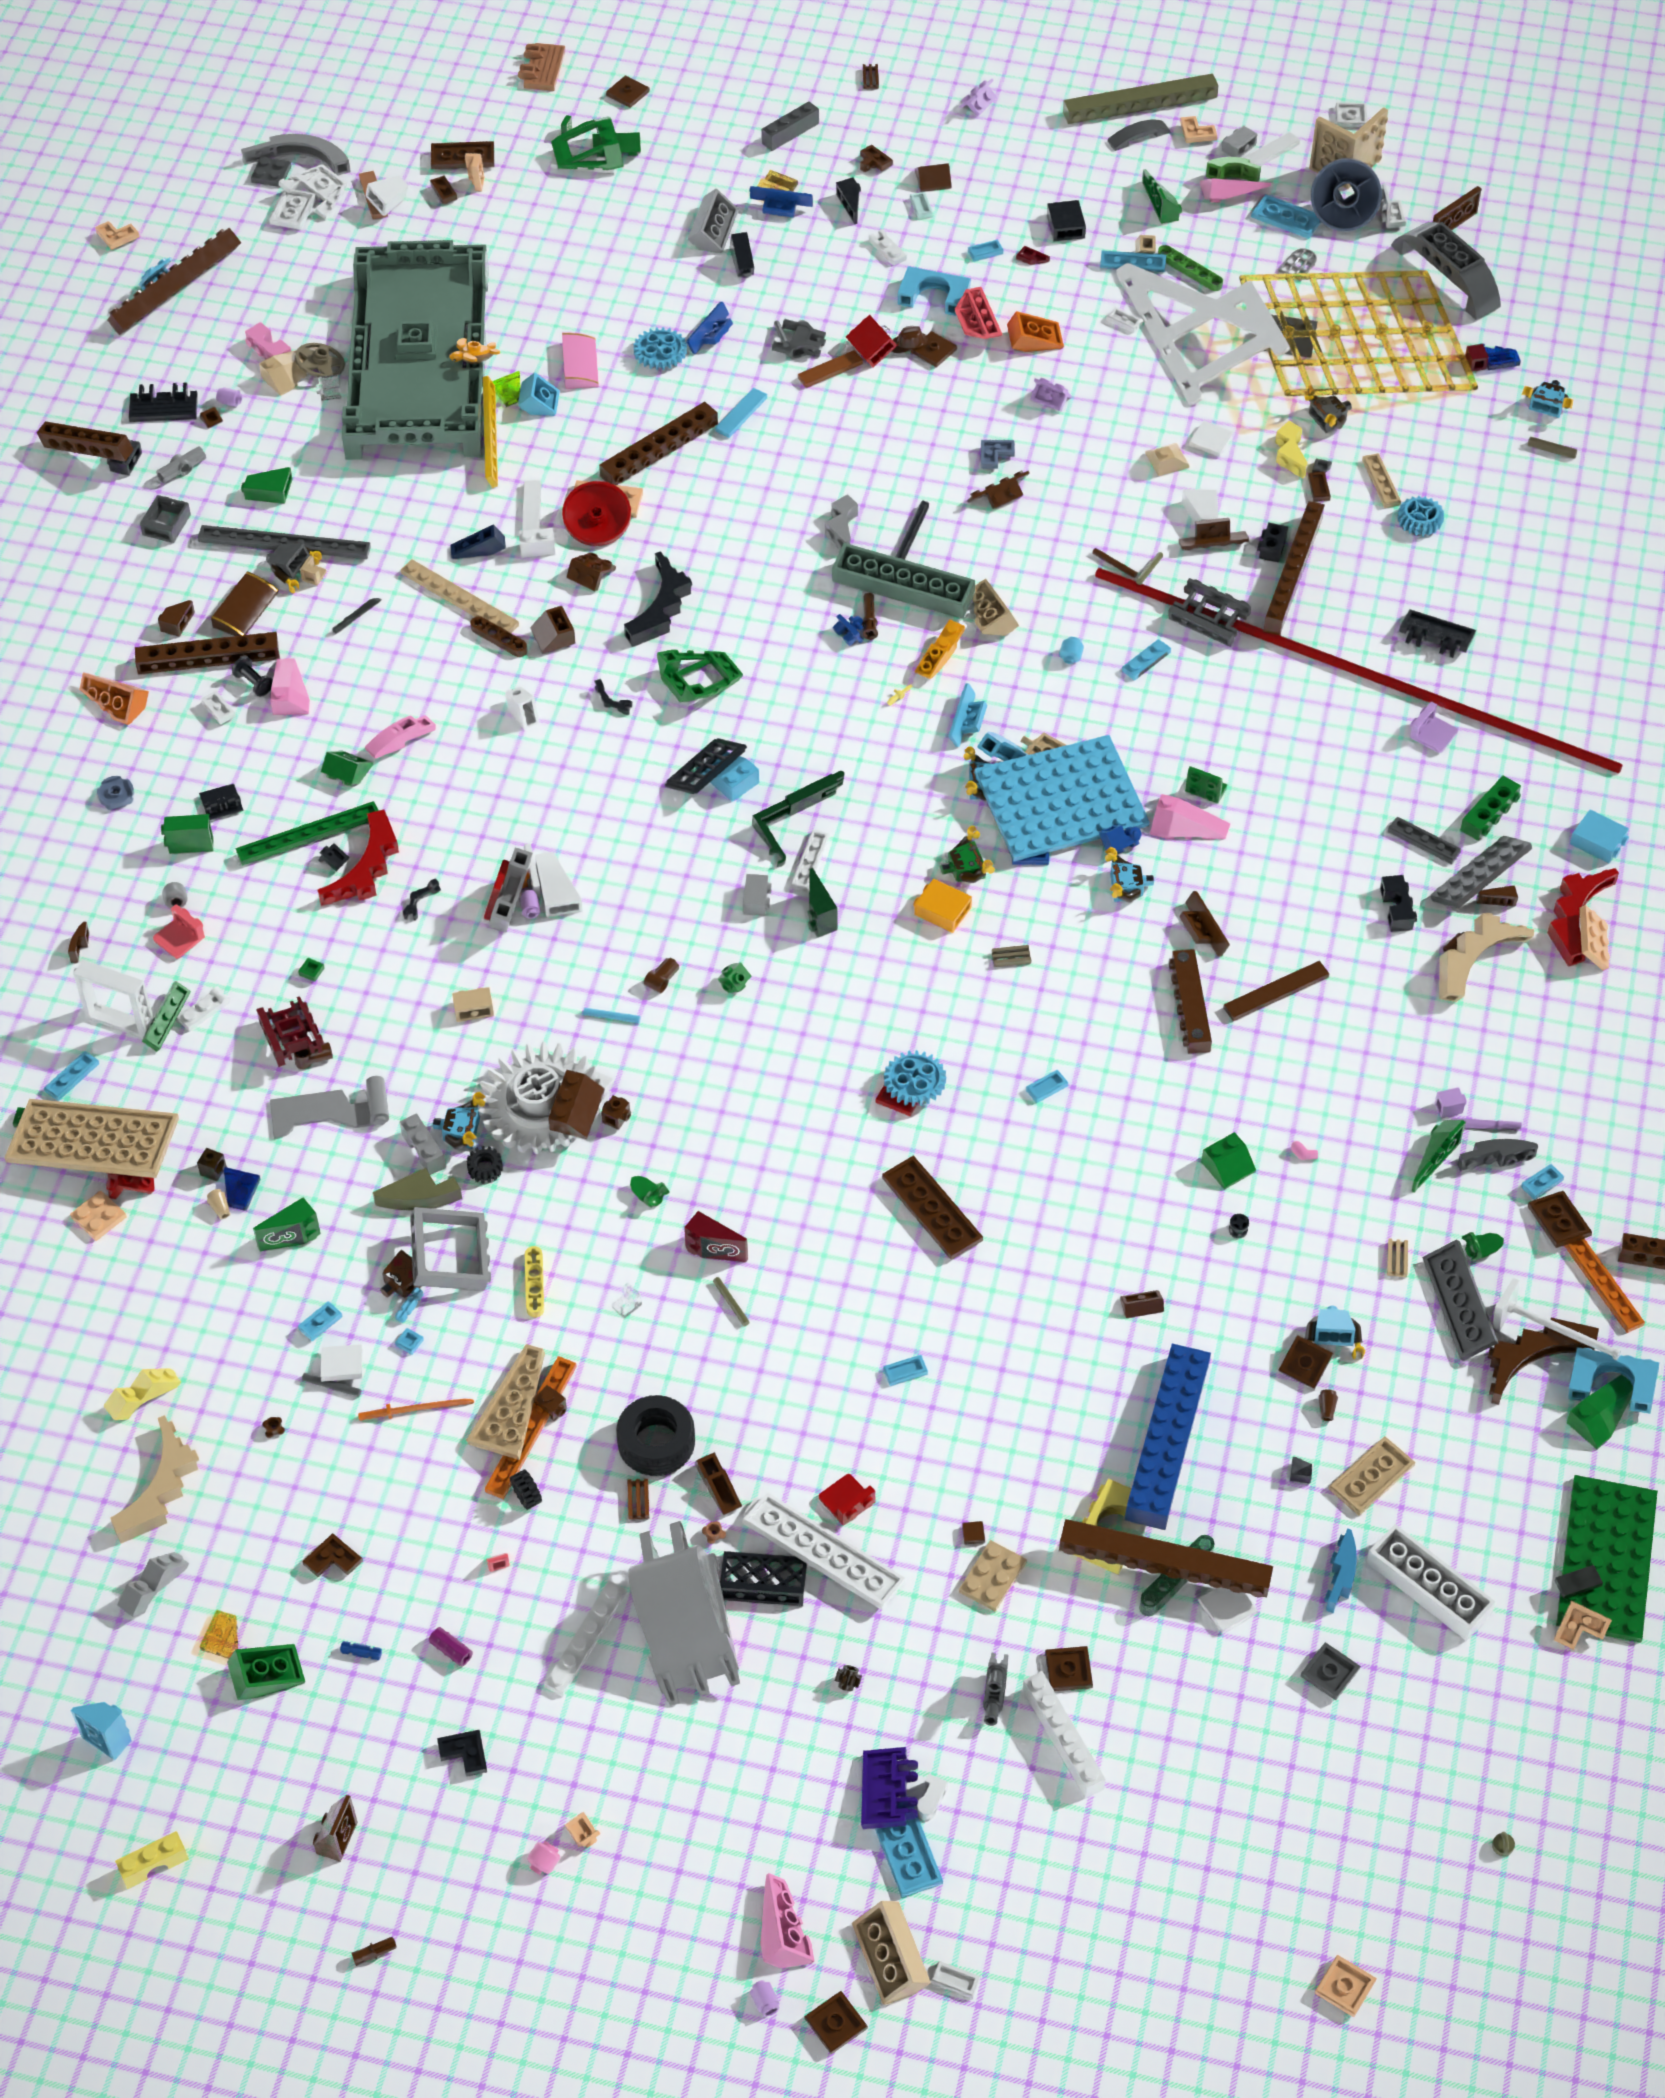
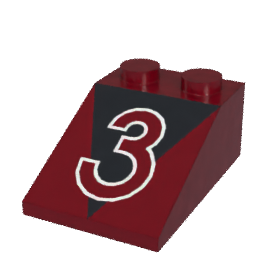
(714, 1240)

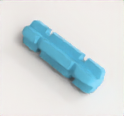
(409, 1305)

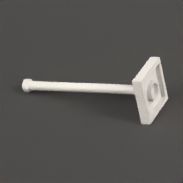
(1507, 1305)

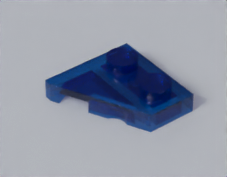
(1502, 357)
(240, 1187)

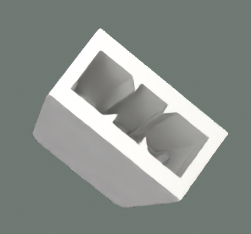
(522, 702)

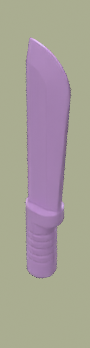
(1490, 1124)

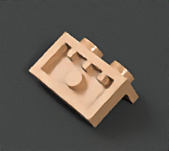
(475, 170)

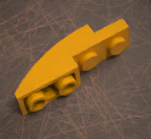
(941, 650)

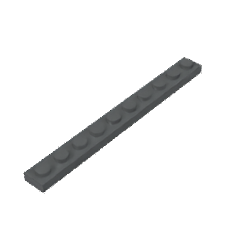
(272, 540)

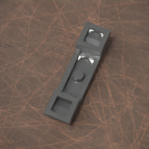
(1137, 130)

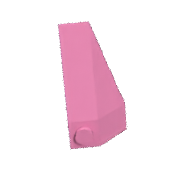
(1223, 189)
(288, 689)
(1181, 819)

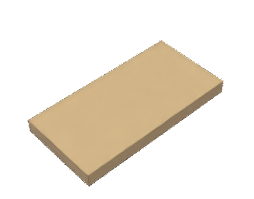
(1372, 1476)

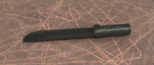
(357, 613)

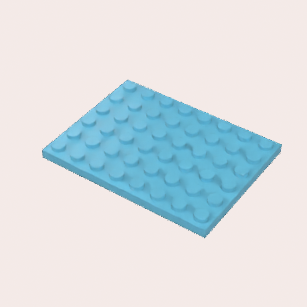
(1060, 797)

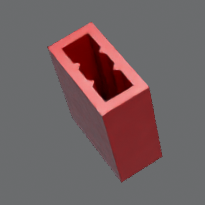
(871, 340)

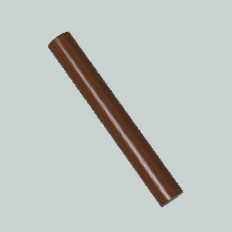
(1114, 562)

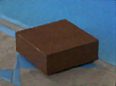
(973, 1532)

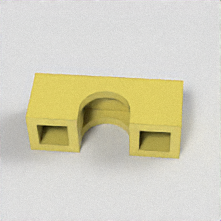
(164, 1851)

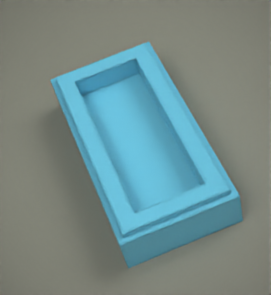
(985, 250)
(1046, 1086)
(905, 1370)

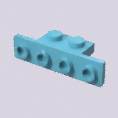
(968, 715)

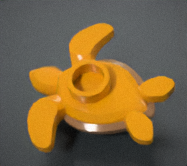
(473, 351)

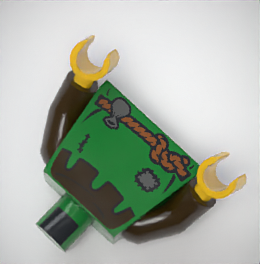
(966, 861)

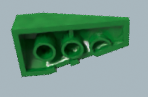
(1162, 200)
(1443, 1142)

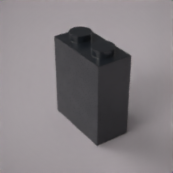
(1066, 220)

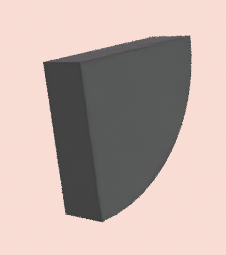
(1321, 465)

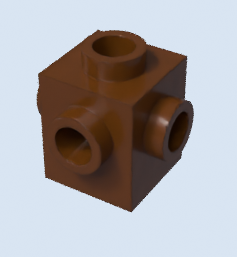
(616, 1112)

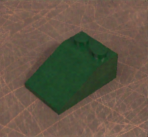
(822, 909)

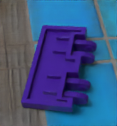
(885, 1788)

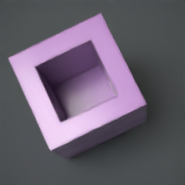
(1450, 1102)

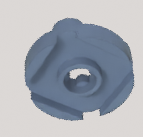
(118, 800)

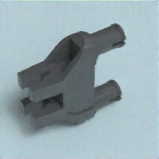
(804, 341)
(995, 1688)

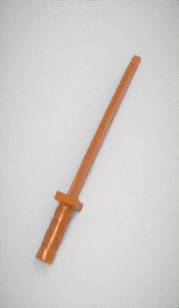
(390, 1411)

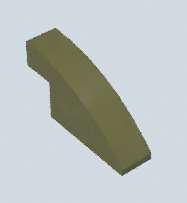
(417, 1191)

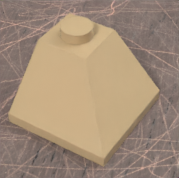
(1167, 459)

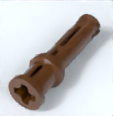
(869, 620)

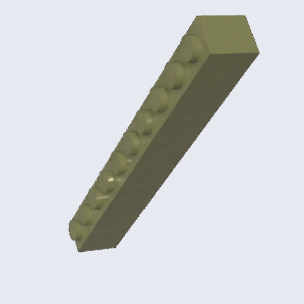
(1140, 98)

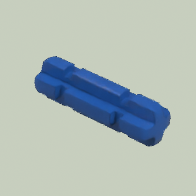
(360, 1650)

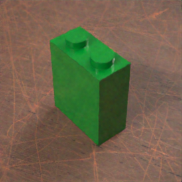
(188, 834)

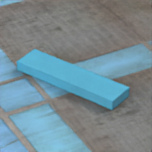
(1146, 261)
(741, 412)

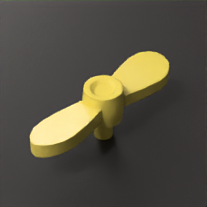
(899, 695)

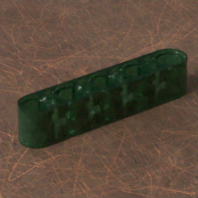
(1160, 1598)

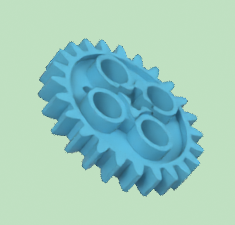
(660, 348)
(914, 1078)

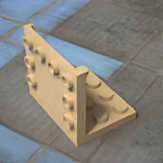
(1335, 142)

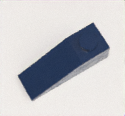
(482, 543)

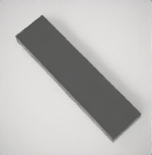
(1424, 840)

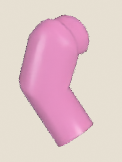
(1302, 1152)

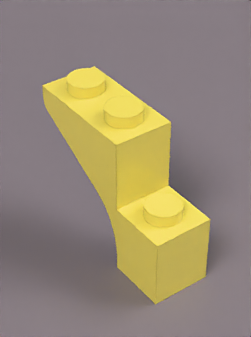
(1289, 454)
(146, 1386)

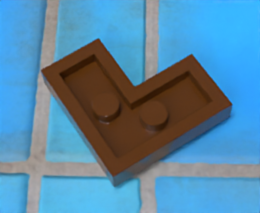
(332, 1552)

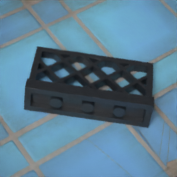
(762, 1591)

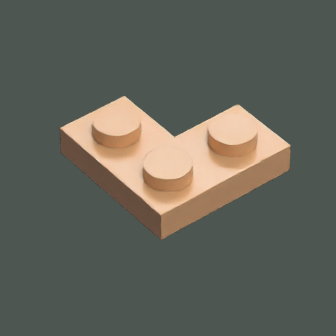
(1195, 133)
(116, 237)
(1577, 1620)

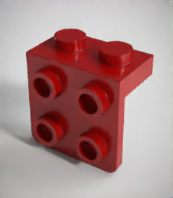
(117, 1183)
(847, 1498)

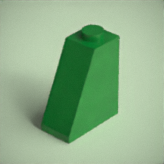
(268, 486)

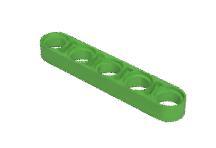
(1192, 273)

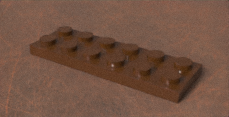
(932, 1207)

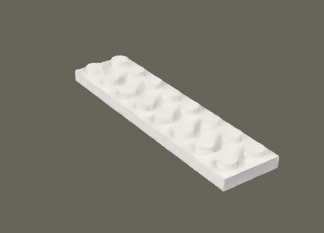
(824, 1550)

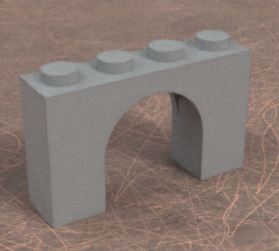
(511, 889)

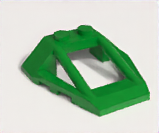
(609, 141)
(669, 664)

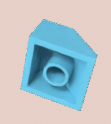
(538, 396)

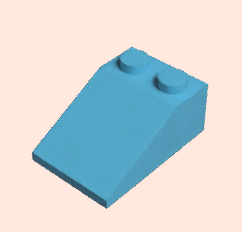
(736, 778)

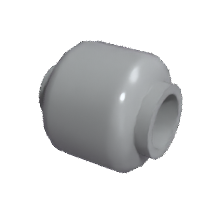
(174, 894)

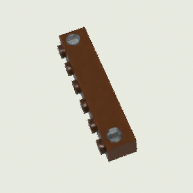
(1191, 1001)

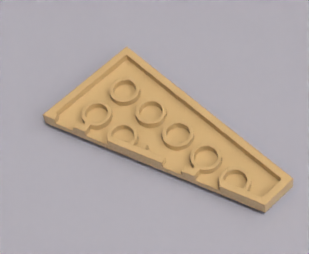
(507, 1416)

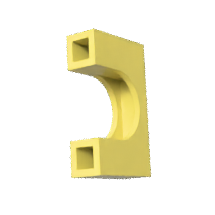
(1111, 1500)

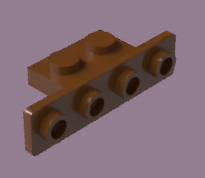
(1002, 493)
(1213, 533)
(1202, 925)

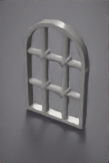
(1303, 250)

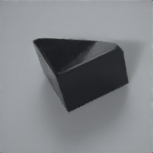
(1300, 1471)

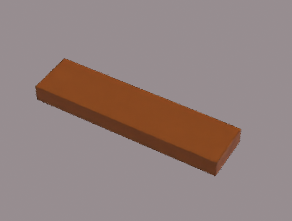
(830, 369)

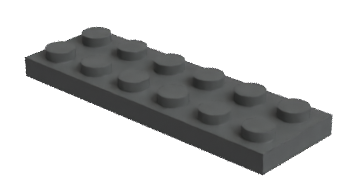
(1481, 871)
(1460, 1300)

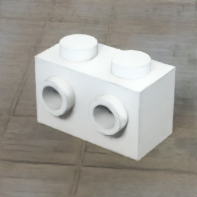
(537, 542)

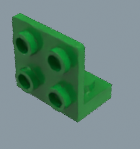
(1205, 785)

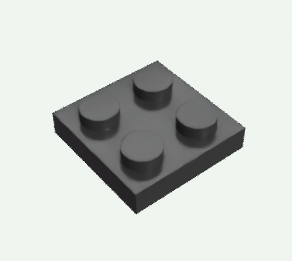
(270, 171)
(1330, 1671)

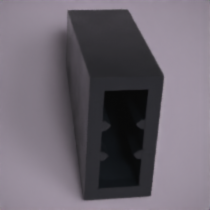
(741, 254)

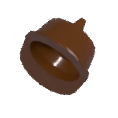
(909, 339)

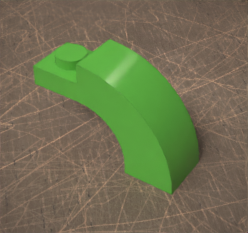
(1233, 167)

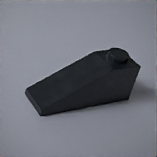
(849, 195)

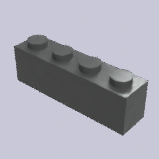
(790, 126)

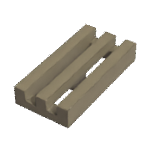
(1010, 953)

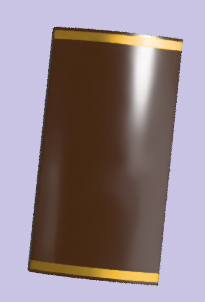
(244, 605)

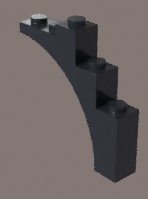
(656, 619)

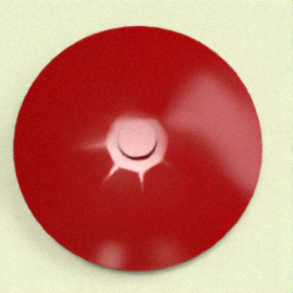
(596, 513)

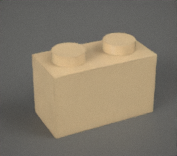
(473, 1004)

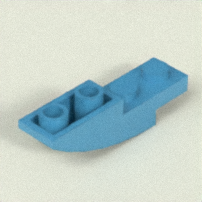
(1344, 1570)

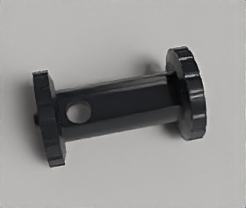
(243, 668)

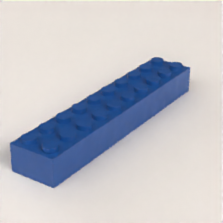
(1168, 1437)

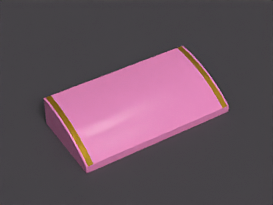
(579, 360)

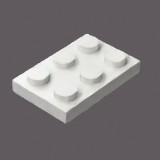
(293, 209)

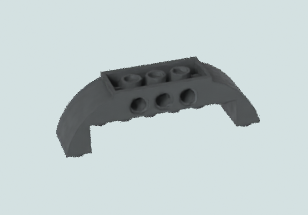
(1456, 262)

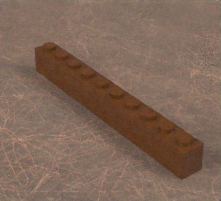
(174, 281)
(1294, 568)
(1166, 1558)

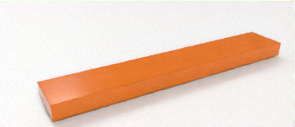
(1605, 1285)

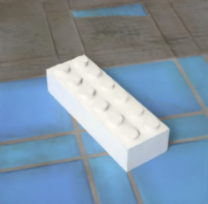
(1430, 1582)

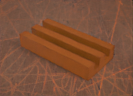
(637, 1484)

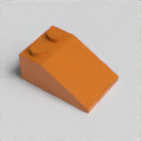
(1033, 333)

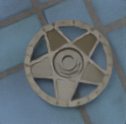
(319, 359)

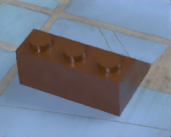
(575, 1105)

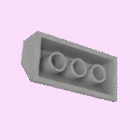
(713, 222)

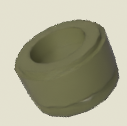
(1503, 1844)

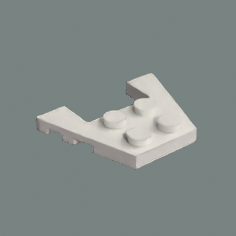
(321, 181)

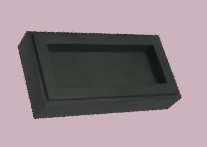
(1578, 1581)

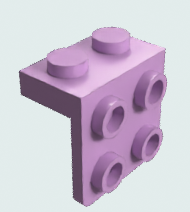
(1431, 730)

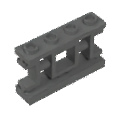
(1204, 624)

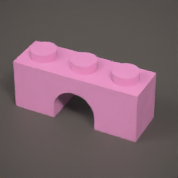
(260, 339)

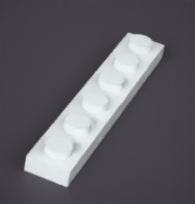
(585, 1638)

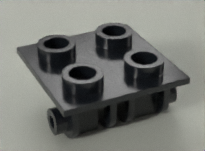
(221, 801)

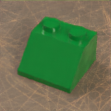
(345, 767)
(1228, 1160)

